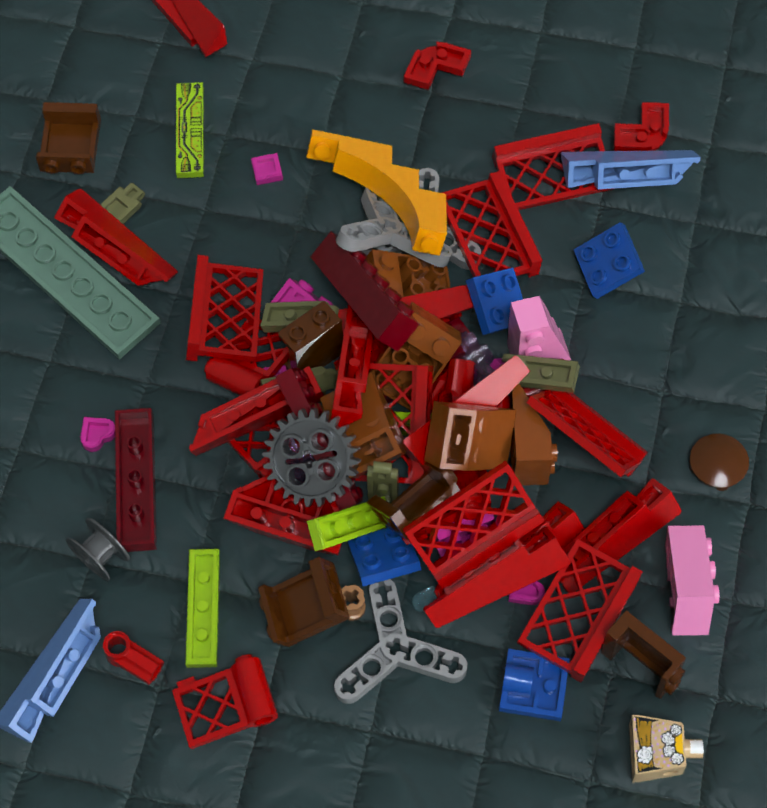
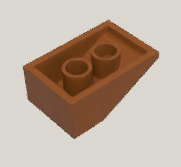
(531, 445)

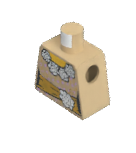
(659, 748)

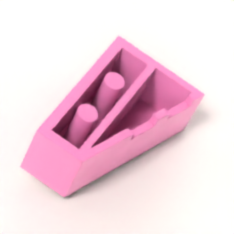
(535, 331)
(690, 579)

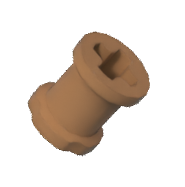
(357, 610)

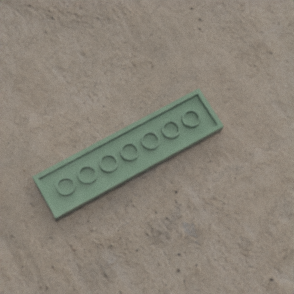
(72, 277)

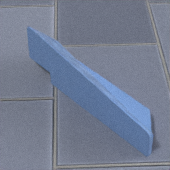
(626, 168)
(52, 673)

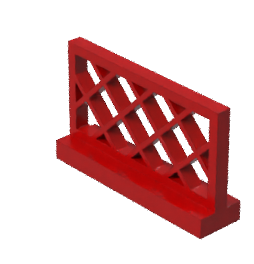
(541, 148)
(509, 217)
(200, 311)
(420, 407)
(589, 430)
(484, 541)
(603, 622)

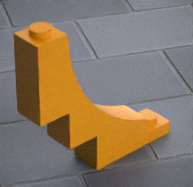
(397, 185)

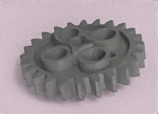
(305, 431)

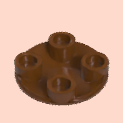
(719, 461)

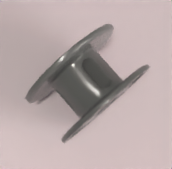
(98, 549)

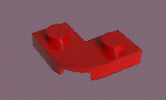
(433, 58)
(647, 135)

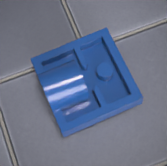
(609, 260)
(493, 297)
(382, 556)
(533, 686)

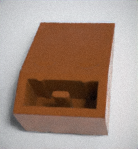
(408, 273)
(429, 345)
(376, 430)
(469, 436)

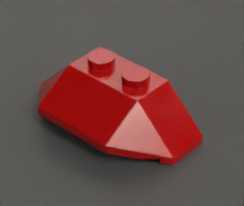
(269, 514)

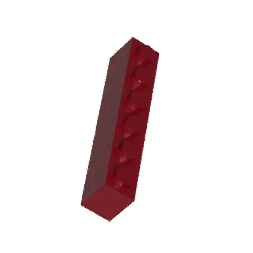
(366, 292)

